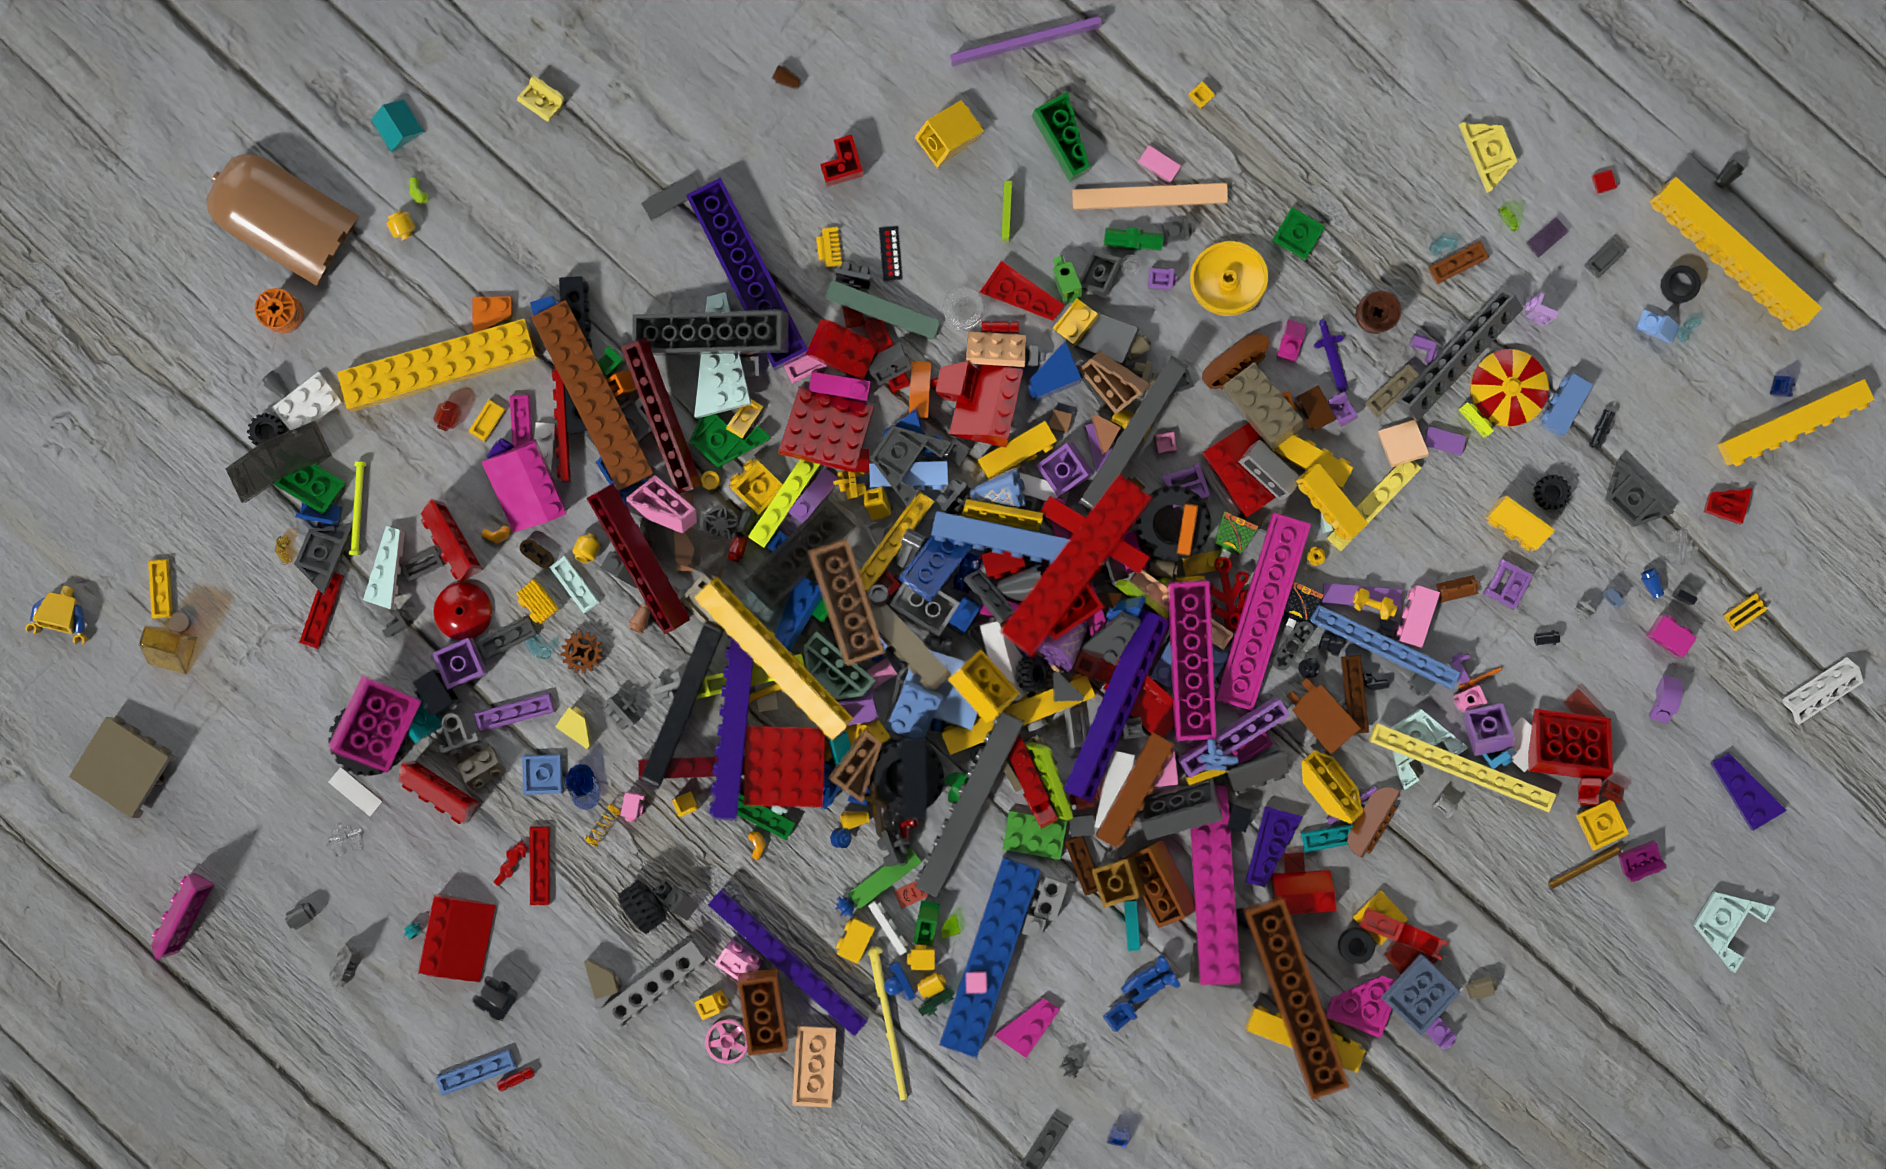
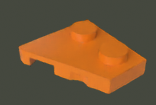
(490, 311)

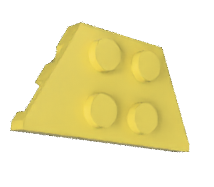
(1489, 151)

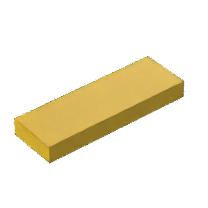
(160, 588)

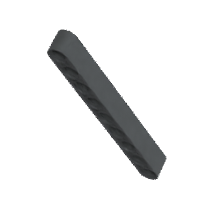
(1134, 432)

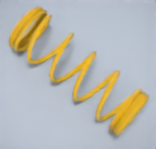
(611, 808)

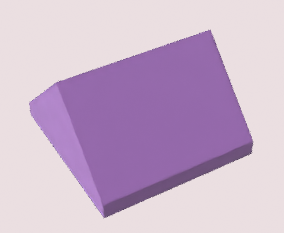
(861, 708)

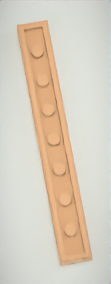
(1149, 196)

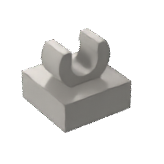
(1032, 356)

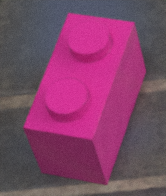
(1671, 636)

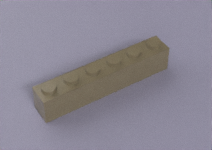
(908, 646)

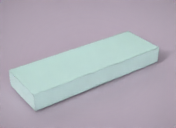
(574, 584)

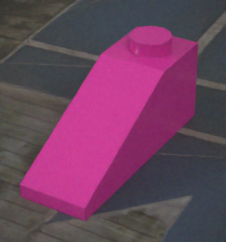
(839, 386)

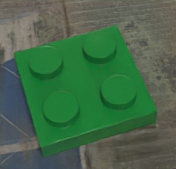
(1298, 233)

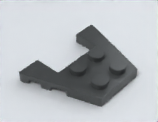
(898, 453)

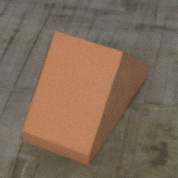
(1105, 432)

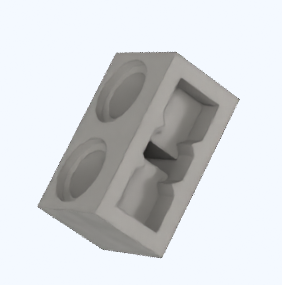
(1054, 899)

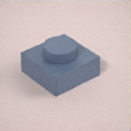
(1614, 597)

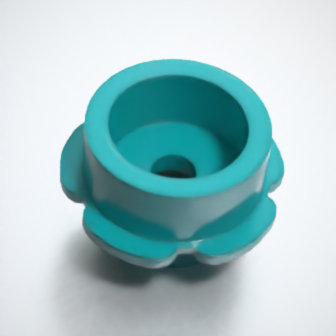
(412, 930)

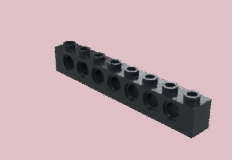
(568, 287)

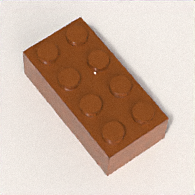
(763, 1012)

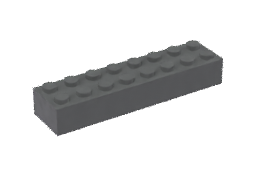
(713, 332)

